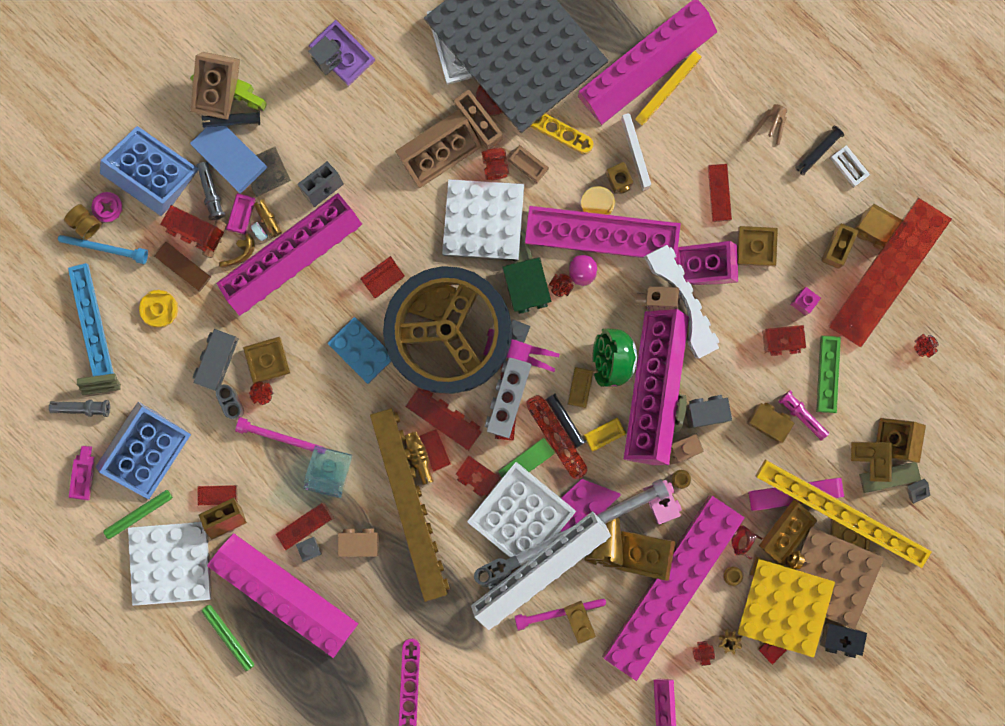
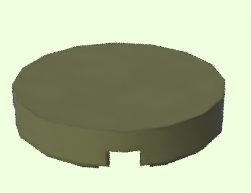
(680, 413)

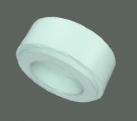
(259, 231)

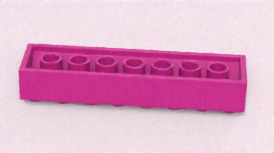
(648, 61)
(288, 254)
(656, 387)
(283, 595)

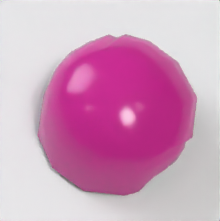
(583, 270)

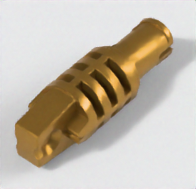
(419, 457)

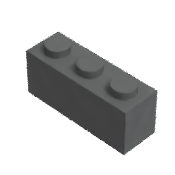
(215, 359)

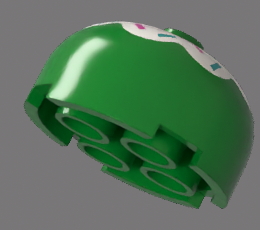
(614, 357)

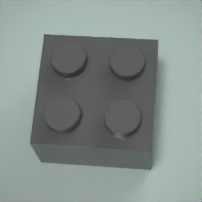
(710, 412)

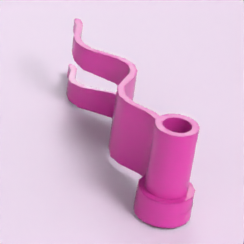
(521, 351)

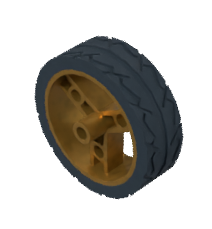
(398, 333)

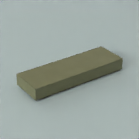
(901, 475)

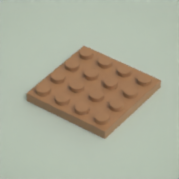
(848, 566)

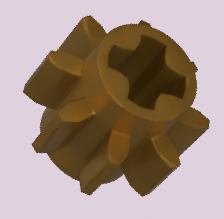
(727, 645)

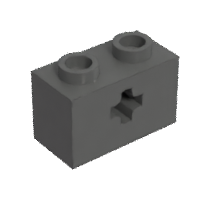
(320, 184)

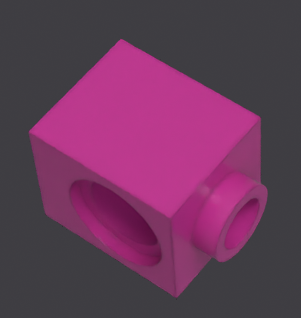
(805, 301)

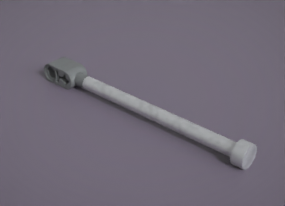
(659, 490)

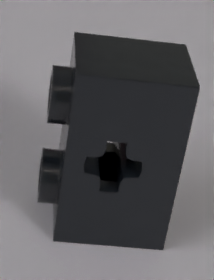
(854, 644)

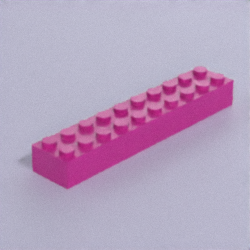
(666, 599)

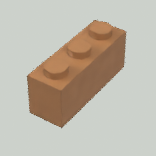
(478, 119)

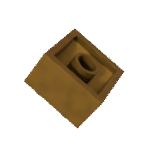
(877, 225)
(905, 437)

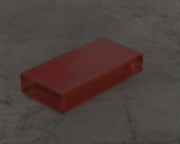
(435, 450)
(216, 494)

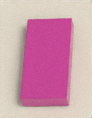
(240, 214)

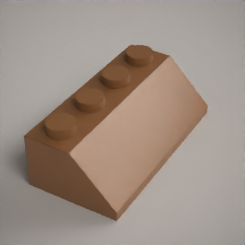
(438, 148)

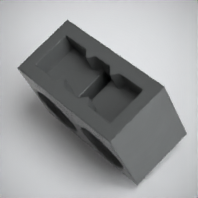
(326, 55)

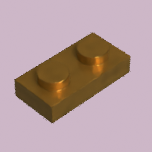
(579, 622)

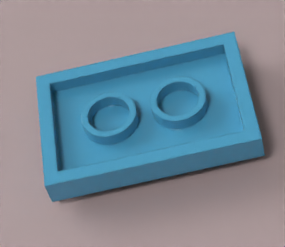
(360, 350)

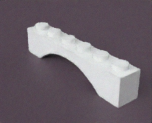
(699, 337)

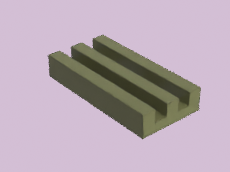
(98, 384)

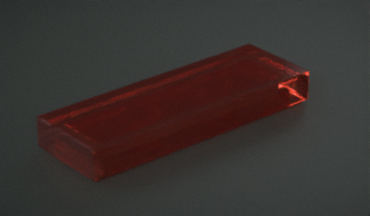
(719, 192)

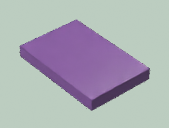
(354, 55)

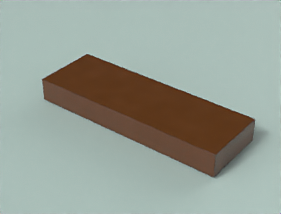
(182, 266)

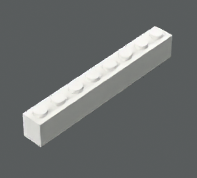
(540, 571)

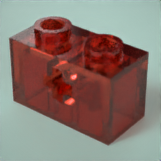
(794, 335)
(472, 466)

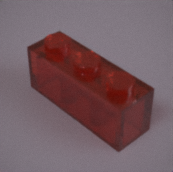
(191, 229)

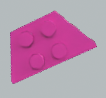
(586, 498)

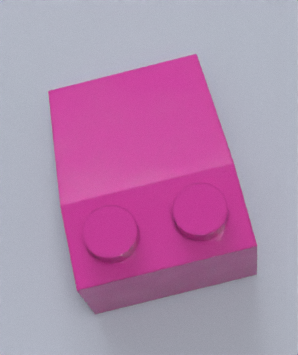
(709, 263)

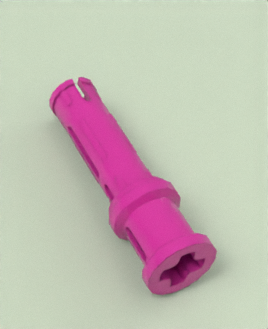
(797, 408)

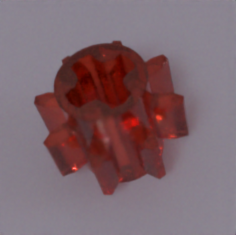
(561, 285)
(926, 345)
(261, 393)
(703, 653)

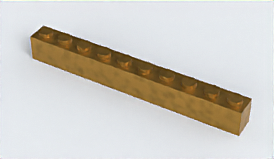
(408, 504)

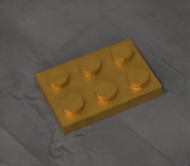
(788, 532)
(646, 555)

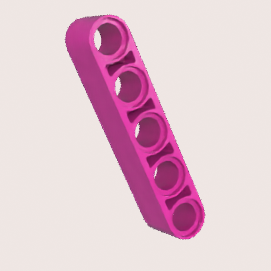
(774, 498)

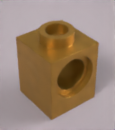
(621, 170)

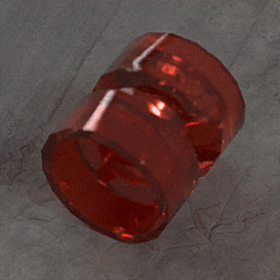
(495, 165)

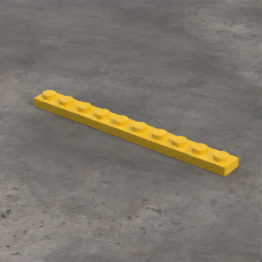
(843, 513)

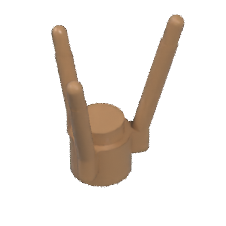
(777, 116)

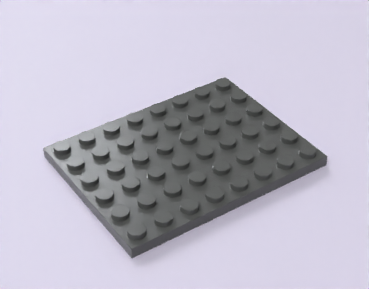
(518, 52)

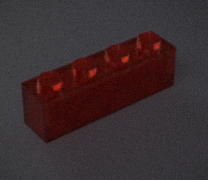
(444, 419)

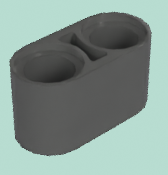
(232, 400)

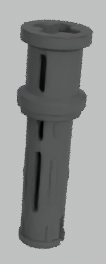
(213, 200)
(88, 408)

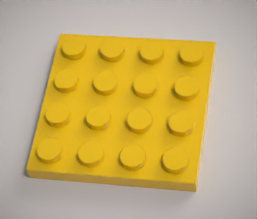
(786, 608)

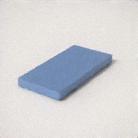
(229, 156)

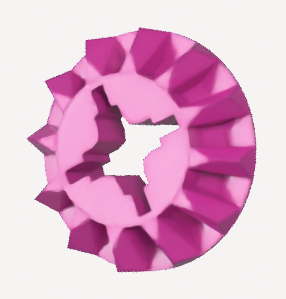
(98, 208)

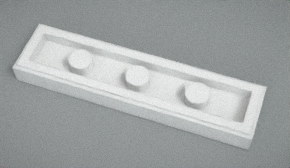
(636, 151)

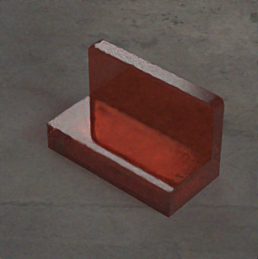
(382, 277)

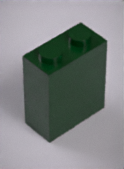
(527, 285)

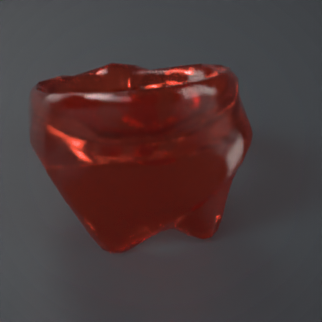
(751, 536)

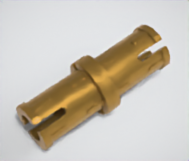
(267, 218)

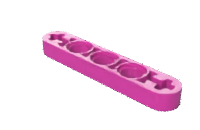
(409, 676)

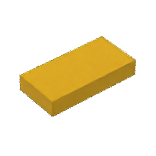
(604, 434)

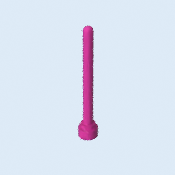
(244, 426)
(523, 621)

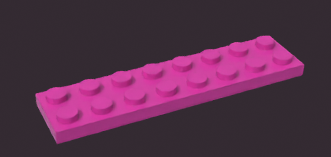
(599, 232)

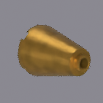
(609, 552)

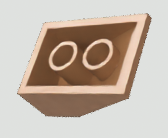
(214, 84)

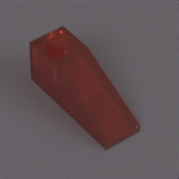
(305, 526)

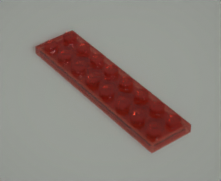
(889, 272)

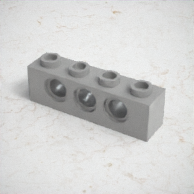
(505, 427)

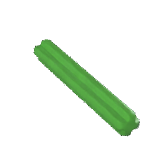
(137, 514)
(227, 637)

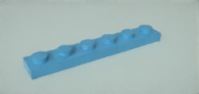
(90, 320)

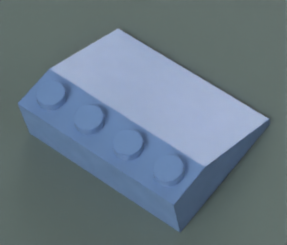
(147, 170)
(142, 450)

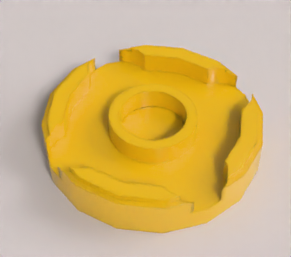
(158, 308)

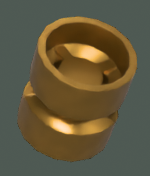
(81, 220)

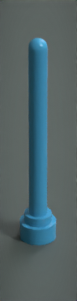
(139, 255)

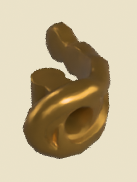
(249, 247)

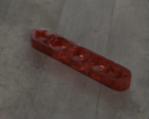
(558, 446)

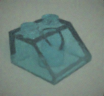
(327, 472)

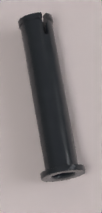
(234, 119)
(820, 150)
(565, 421)

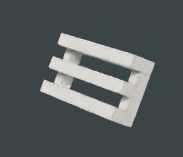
(844, 171)

